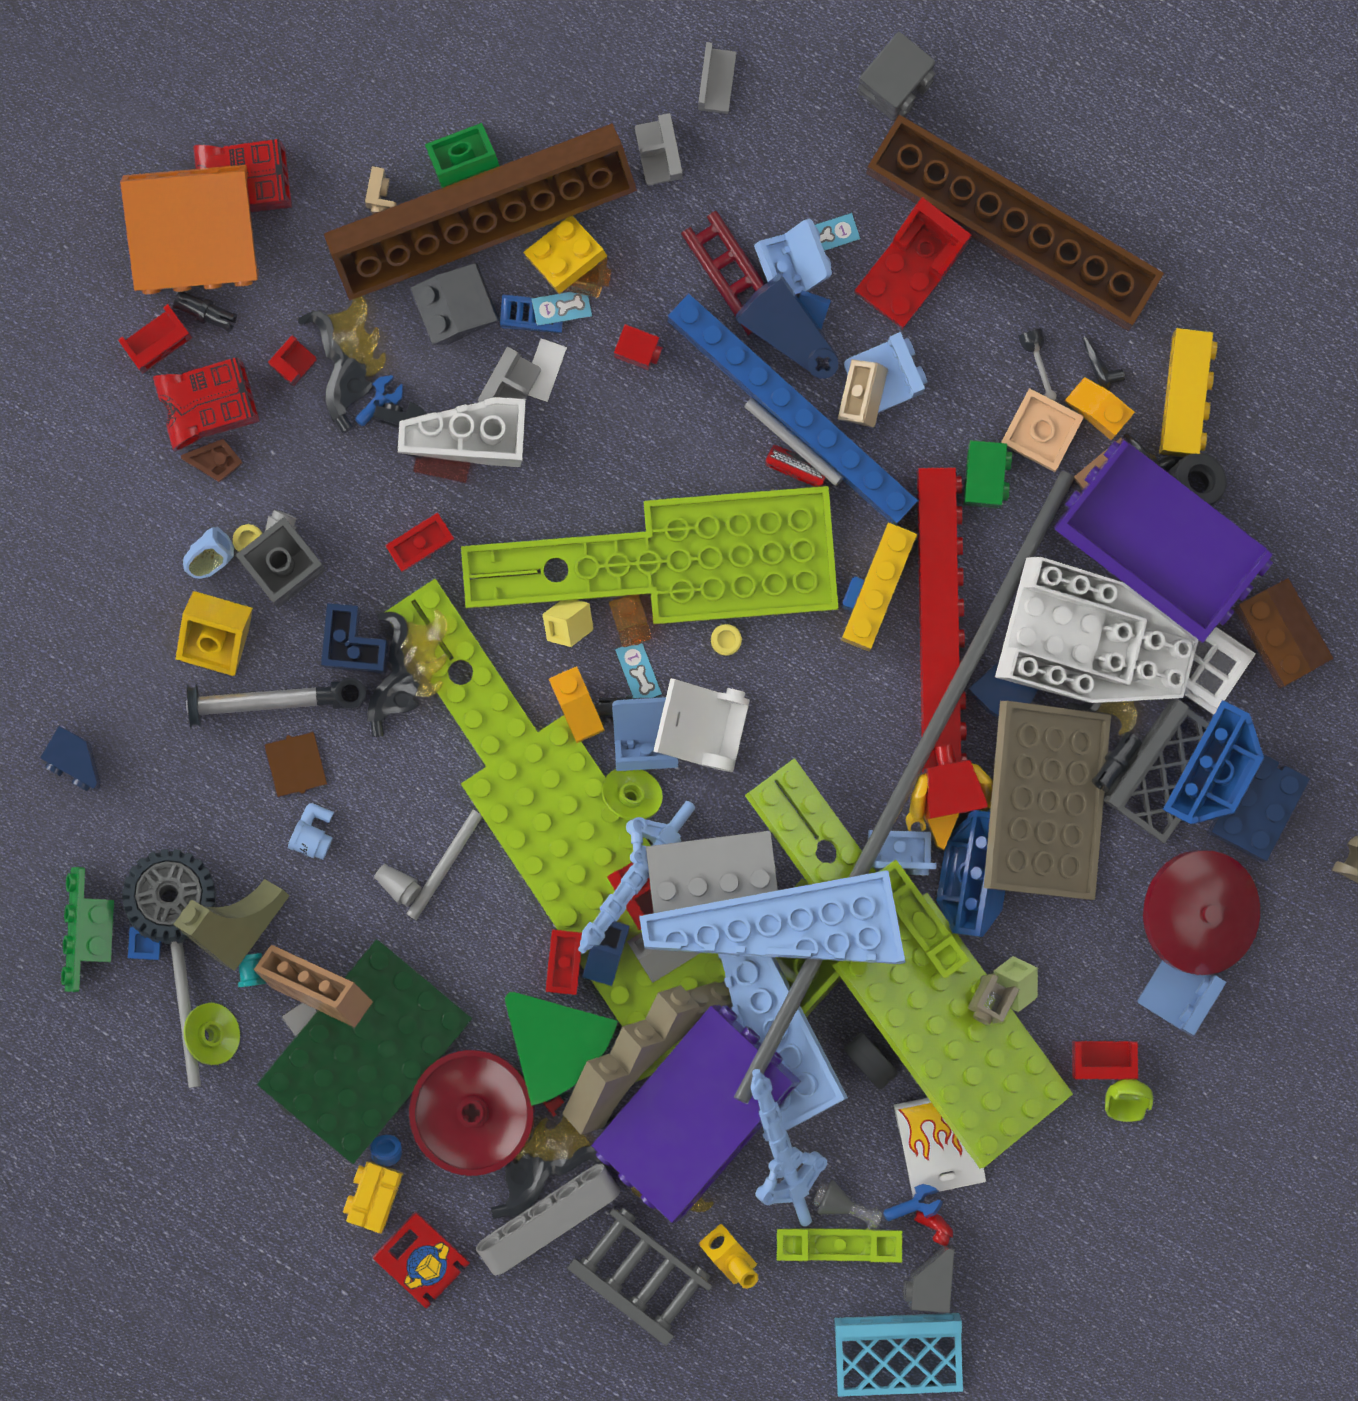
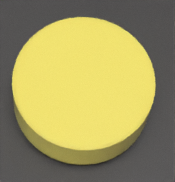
(245, 535)
(726, 640)

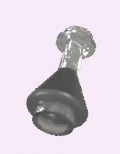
(833, 1200)

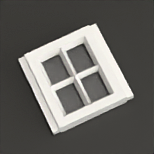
(1216, 669)

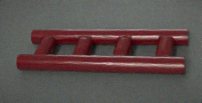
(713, 267)

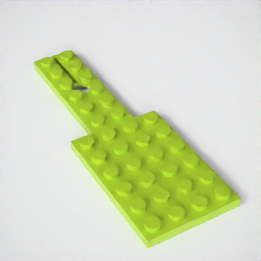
(695, 559)

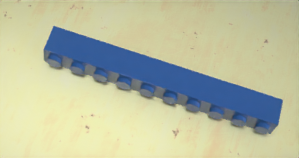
(791, 409)

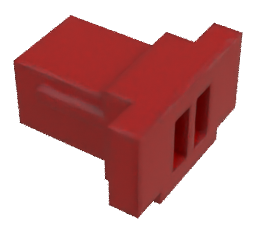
(553, 1104)

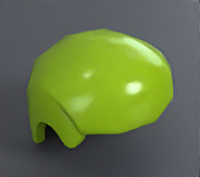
(1128, 1100)

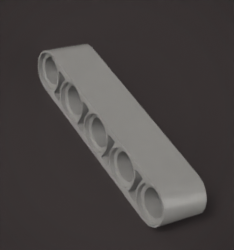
(548, 1219)

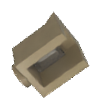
(992, 1000)

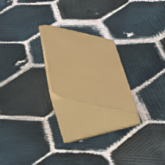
(863, 393)

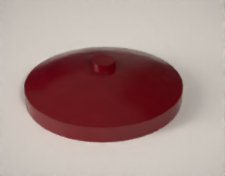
(1201, 912)
(471, 1112)

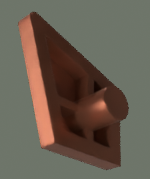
(214, 460)

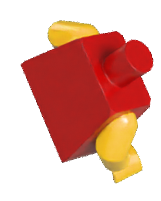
(949, 789)

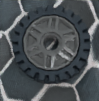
(152, 879)

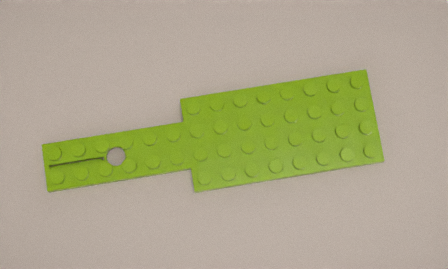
(980, 1077)

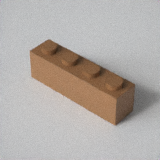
(313, 985)

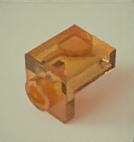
(592, 281)
(630, 620)

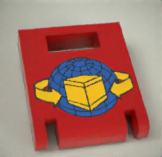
(425, 1264)

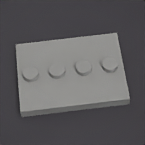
(710, 870)

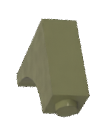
(232, 930)

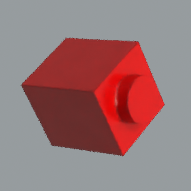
(638, 347)

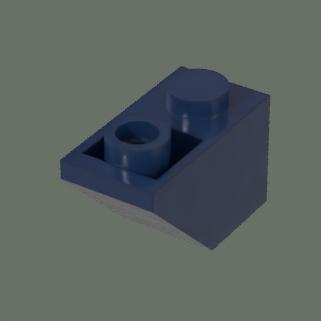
(73, 756)
(605, 958)

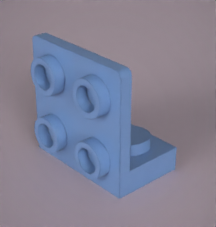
(1180, 996)

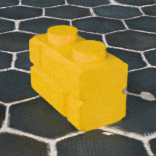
(373, 1196)

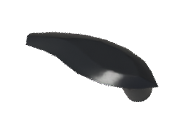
(1099, 368)
(1165, 463)

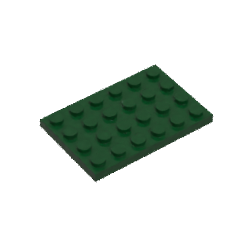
(355, 1078)

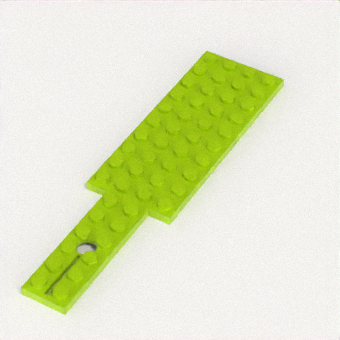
(546, 807)

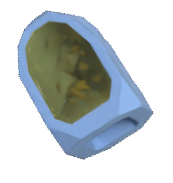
(208, 554)

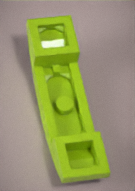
(924, 923)
(839, 1244)

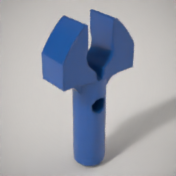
(379, 400)
(915, 1204)

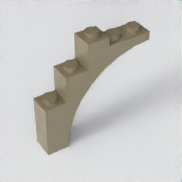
(635, 1050)

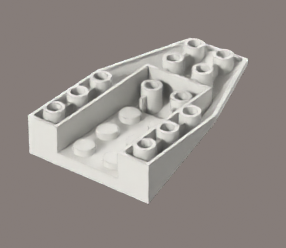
(1092, 638)

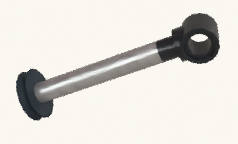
(269, 700)

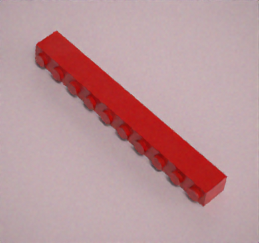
(939, 600)

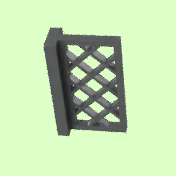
(1142, 761)

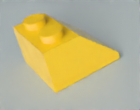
(213, 633)

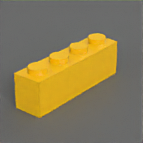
(1186, 393)
(878, 587)

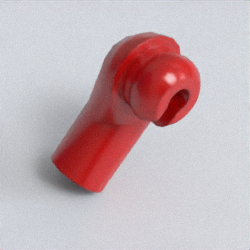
(937, 1223)

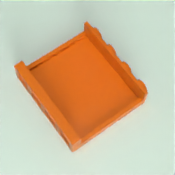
(189, 229)

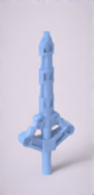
(637, 874)
(786, 1158)

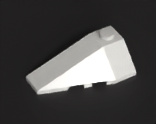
(471, 433)

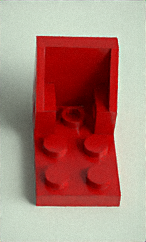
(913, 263)

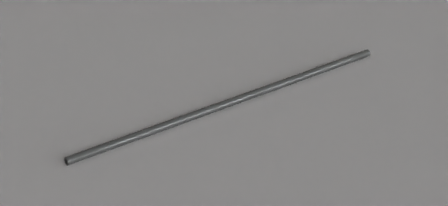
(915, 765)

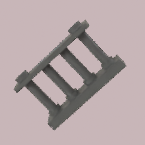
(636, 1306)

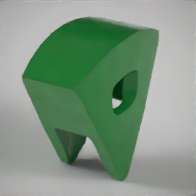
(554, 1043)

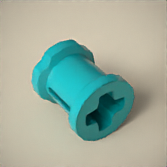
(248, 976)

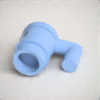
(310, 839)

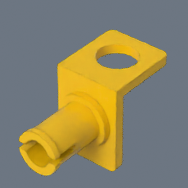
(731, 1258)

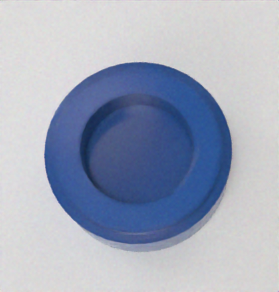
(386, 1150)

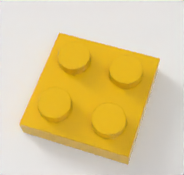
(565, 254)

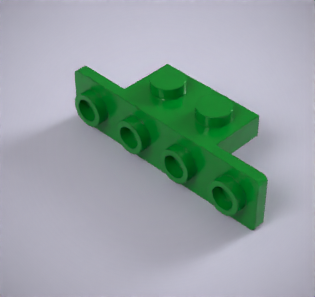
(88, 929)

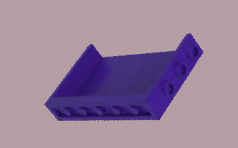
(1163, 540)
(685, 1116)

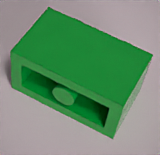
(986, 474)

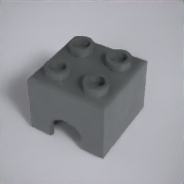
(897, 77)

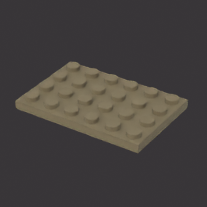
(1045, 802)

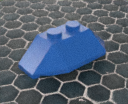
(1218, 768)
(961, 885)

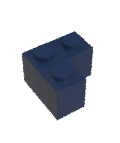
(344, 648)

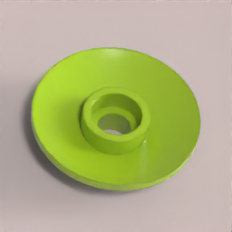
(638, 786)
(222, 1031)

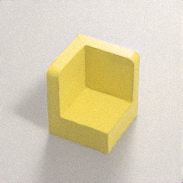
(568, 622)

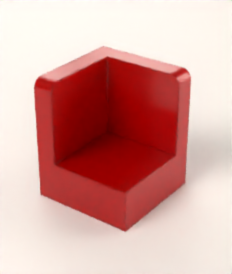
(292, 361)

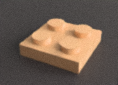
(1042, 430)

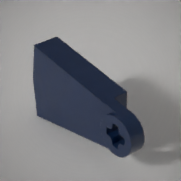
(785, 323)
(990, 691)

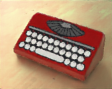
(793, 466)

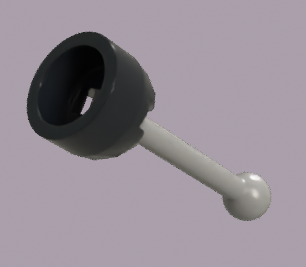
(1033, 342)

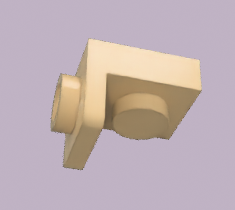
(378, 187)

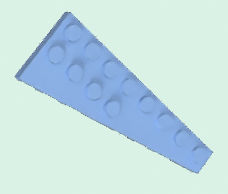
(815, 921)
(757, 995)

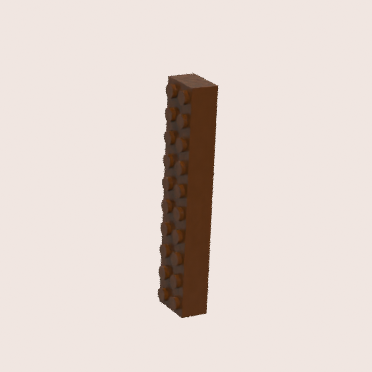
(480, 211)
(1015, 223)

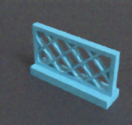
(904, 1328)

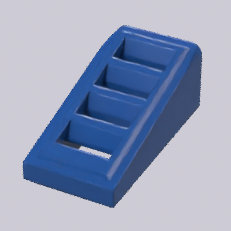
(519, 324)

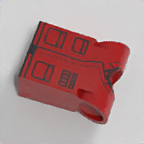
(266, 170)
(206, 401)

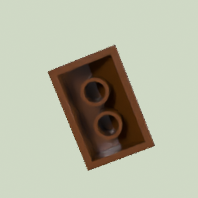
(1283, 633)

